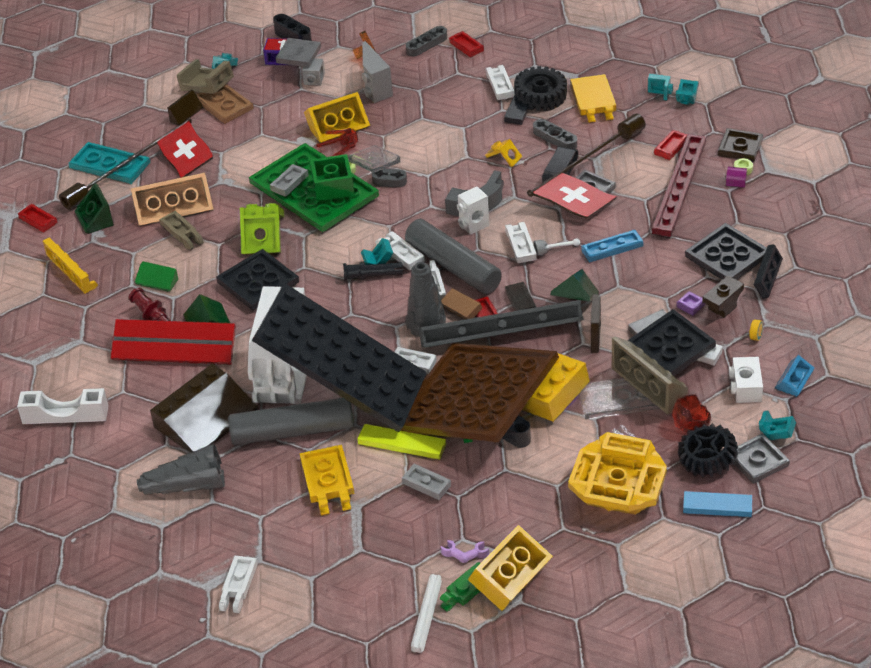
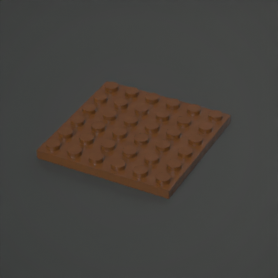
(477, 391)

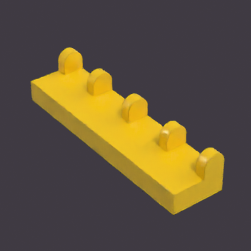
(68, 266)

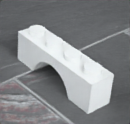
(38, 408)

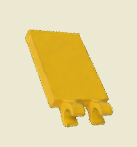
(593, 96)
(327, 477)

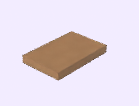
(225, 104)

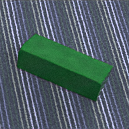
(156, 276)

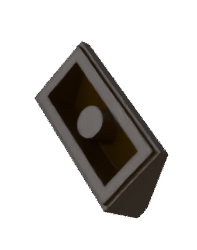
(184, 108)

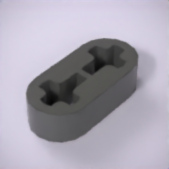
(389, 178)

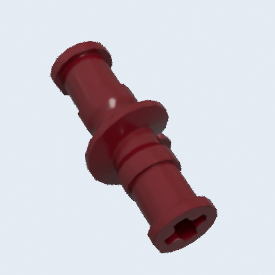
(151, 309)

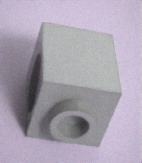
(315, 73)

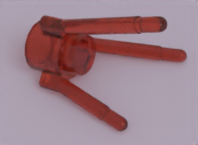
(348, 137)

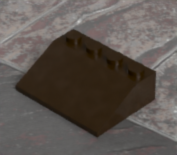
(200, 409)

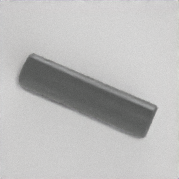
(453, 256)
(290, 421)

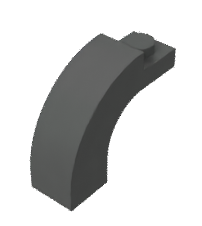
(492, 189)

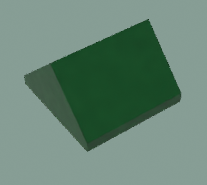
(94, 211)
(576, 287)
(206, 310)

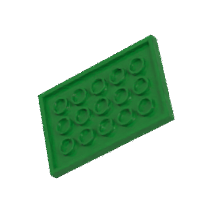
(303, 200)

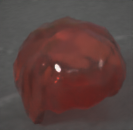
(690, 413)

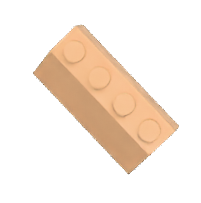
(183, 195)

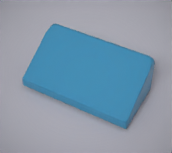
(795, 376)

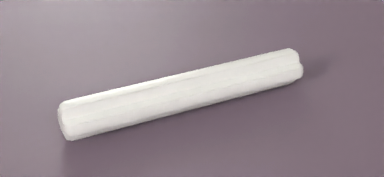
(426, 613)

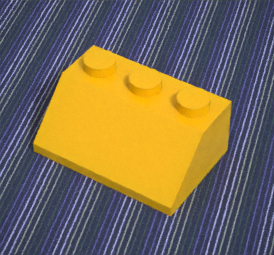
(336, 115)

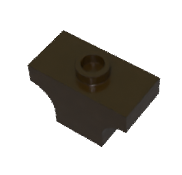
(724, 296)

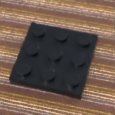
(726, 252)
(250, 275)
(673, 342)

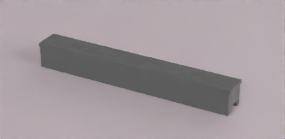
(500, 323)

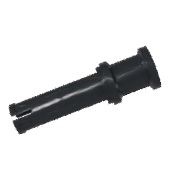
(361, 270)

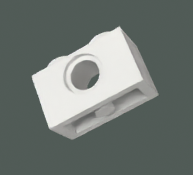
(473, 210)
(746, 379)

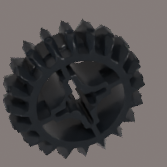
(707, 443)

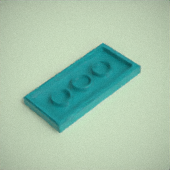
(100, 159)

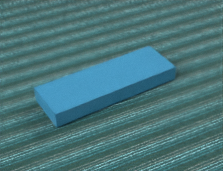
(612, 246)
(717, 504)

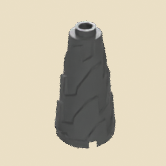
(424, 302)
(186, 473)

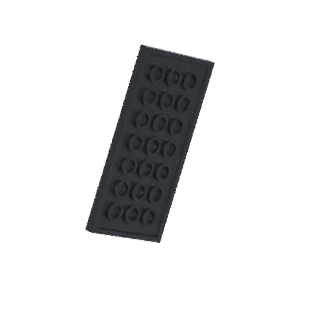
(340, 357)

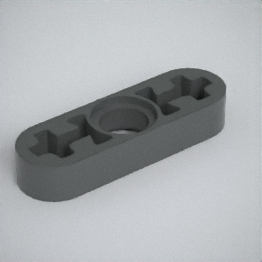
(433, 36)
(545, 129)

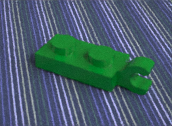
(459, 591)

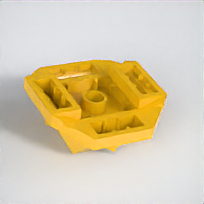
(618, 473)

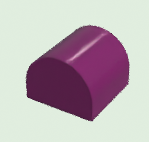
(736, 176)

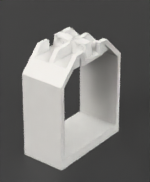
(271, 377)

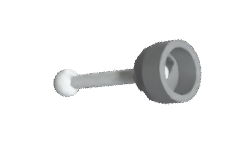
(541, 246)

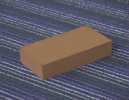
(461, 304)

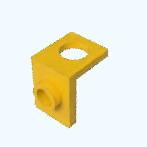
(503, 148)

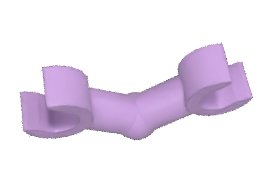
(464, 557)

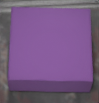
(690, 303)

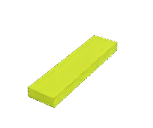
(402, 441)

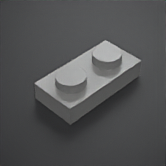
(289, 180)
(426, 481)

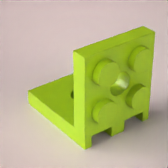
(255, 218)

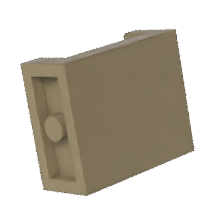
(204, 79)

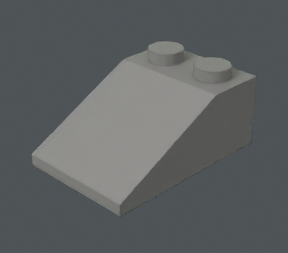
(376, 75)

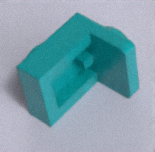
(217, 60)
(660, 84)
(687, 91)
(380, 253)
(776, 428)

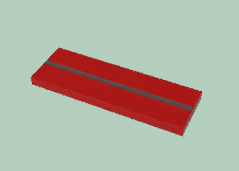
(173, 341)

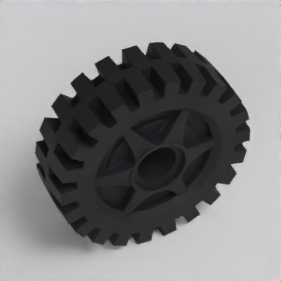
(541, 88)

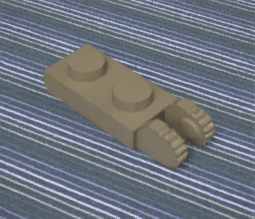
(181, 229)

